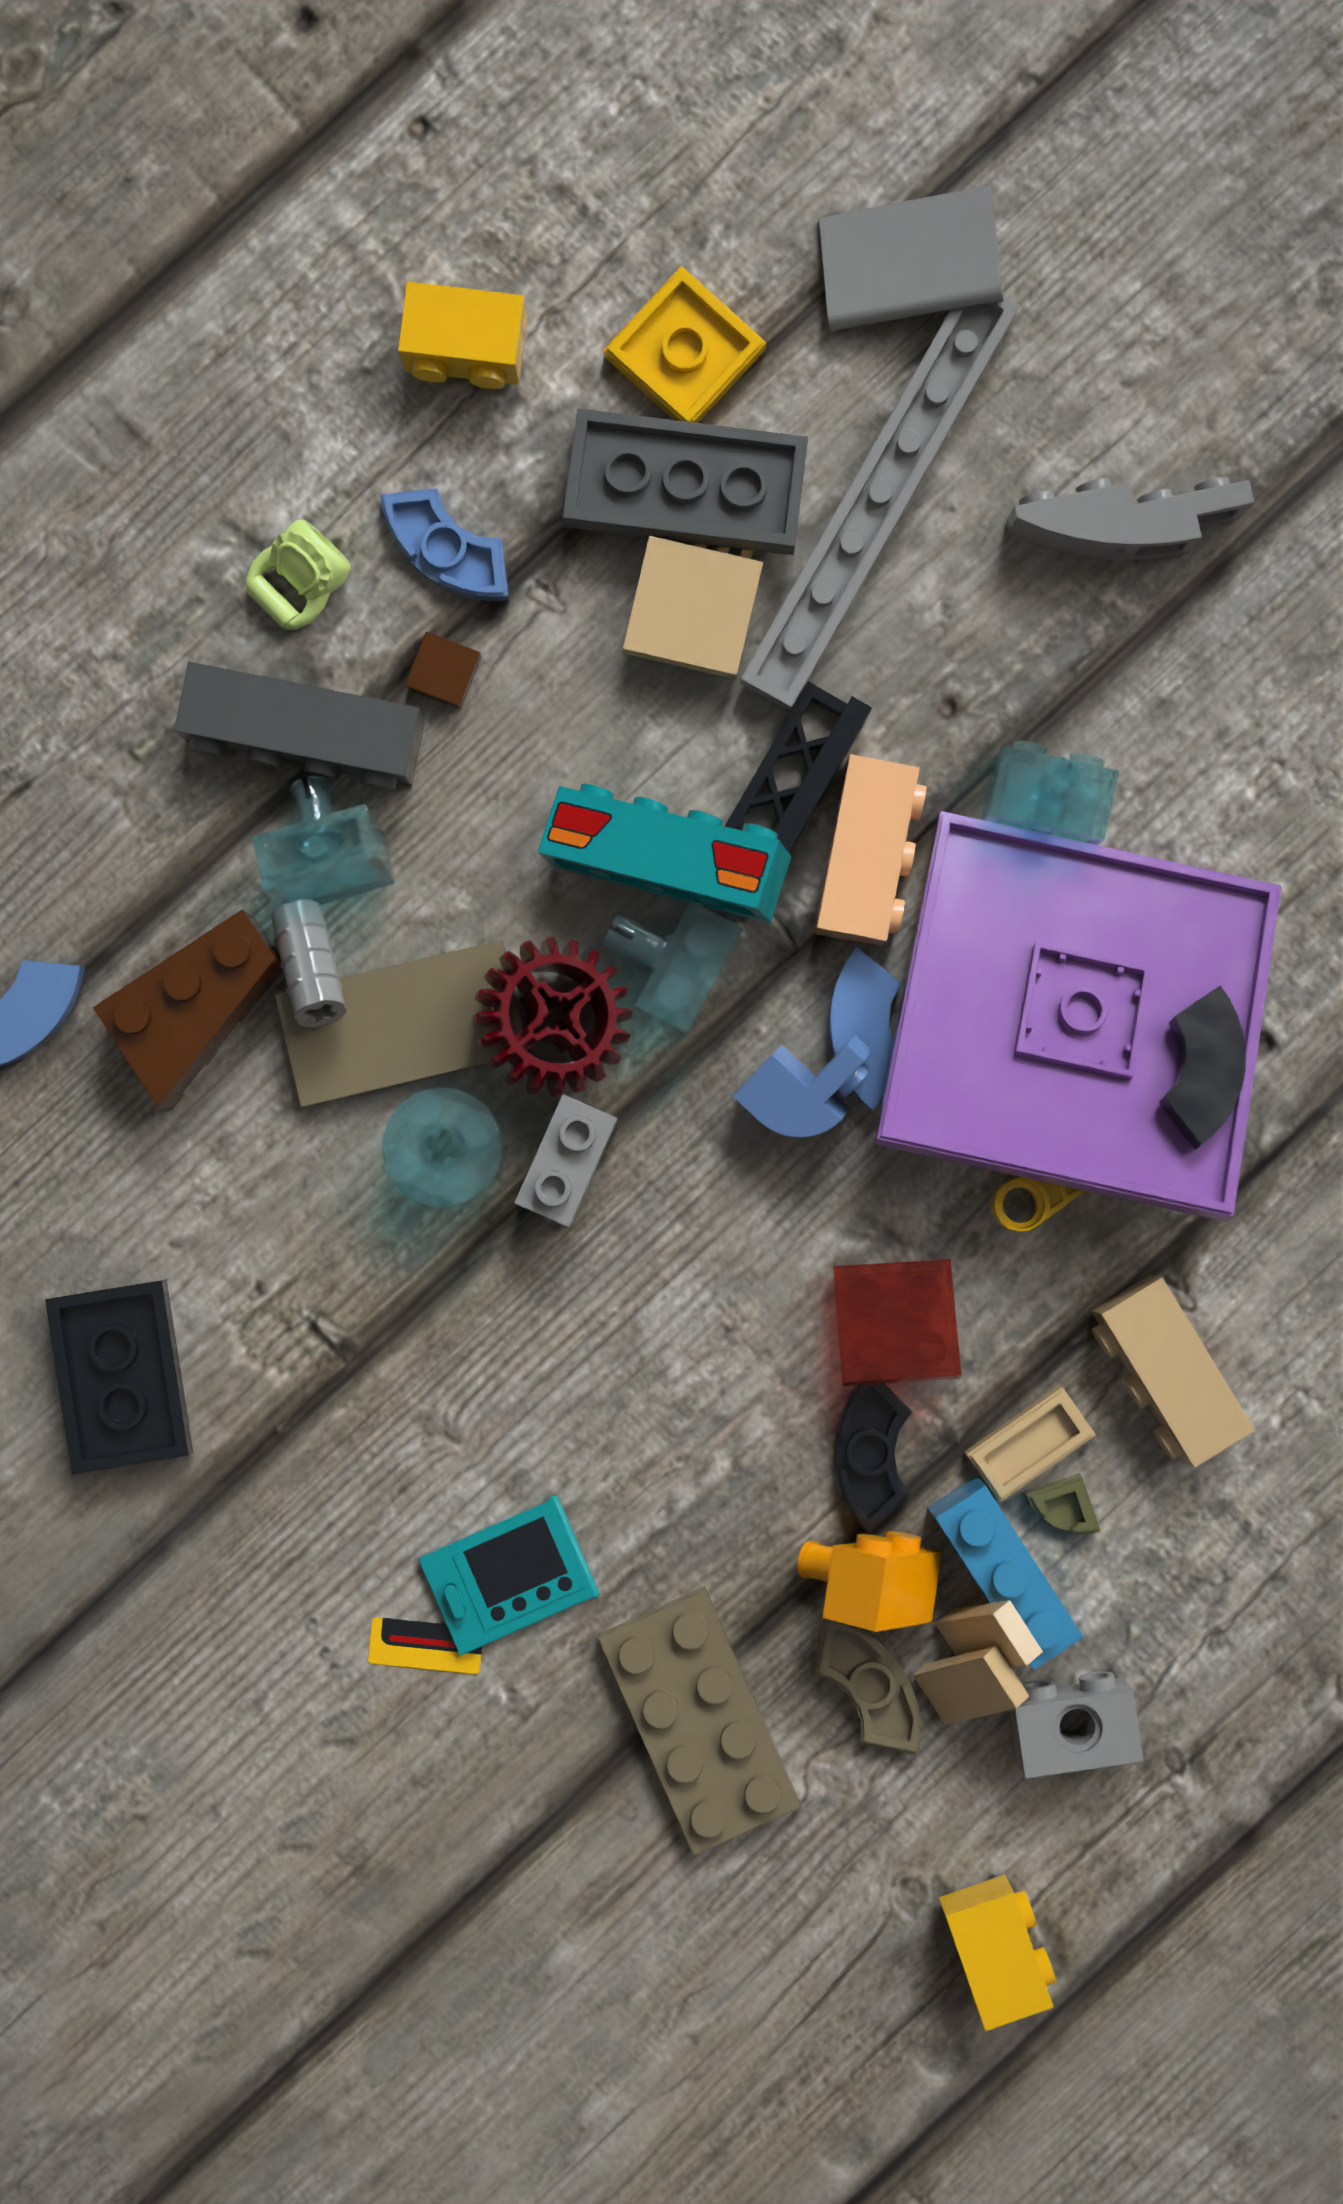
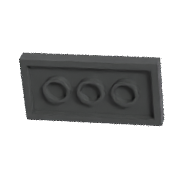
(685, 481)

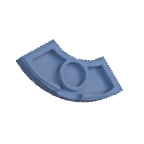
(442, 549)
(36, 1006)
(862, 1008)

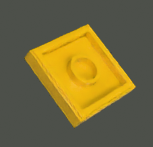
(684, 348)

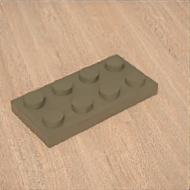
(699, 1720)

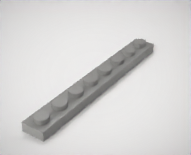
(876, 500)

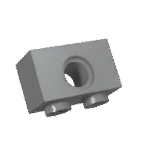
(566, 1160)
(1105, 1740)

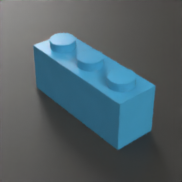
(1004, 1565)

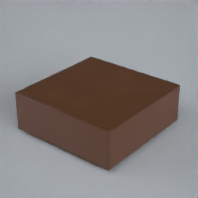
(443, 670)

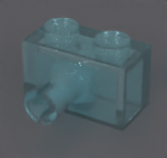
(1051, 792)
(325, 853)
(680, 965)

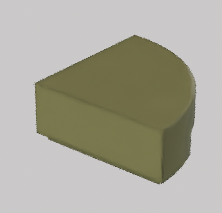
(1065, 1505)

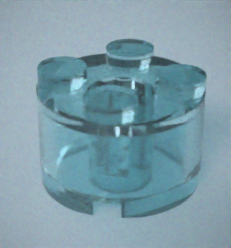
(414, 1163)

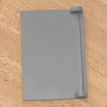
(910, 258)

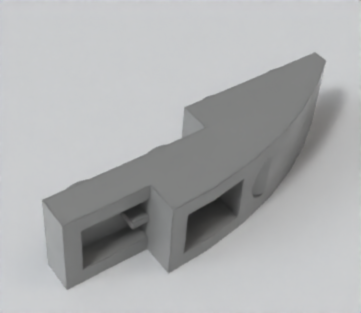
(1107, 524)

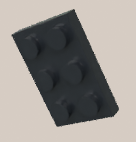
(119, 1376)

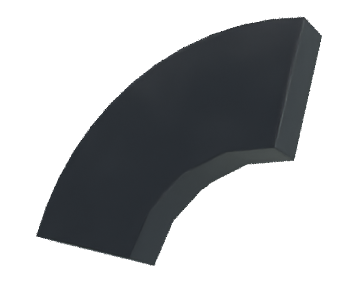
(1210, 1067)
(866, 1456)

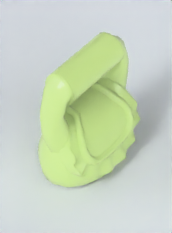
(308, 564)

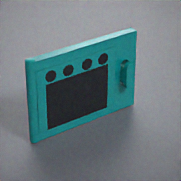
(509, 1575)

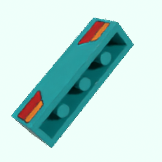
(666, 852)

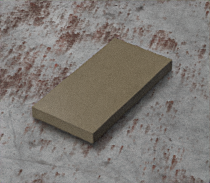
(397, 1027)

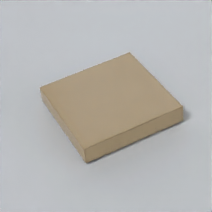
(692, 607)

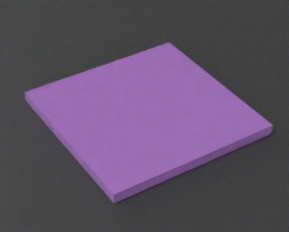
(1047, 1008)

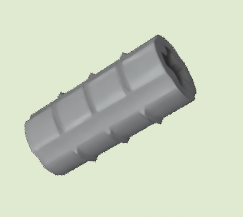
(308, 963)

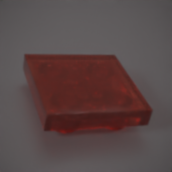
(896, 1322)

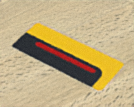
(419, 1646)

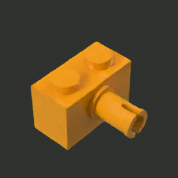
(876, 1580)

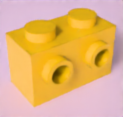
(462, 334)
(997, 1953)

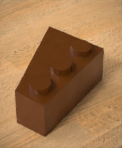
(189, 1004)

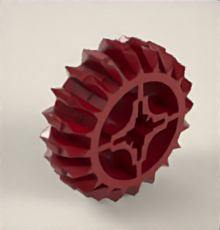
(591, 986)

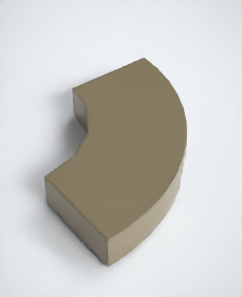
(874, 1682)

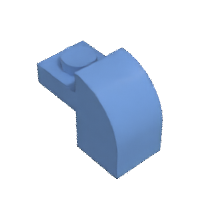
(797, 1102)

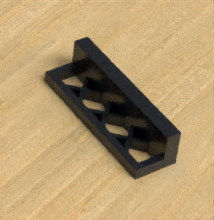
(819, 773)

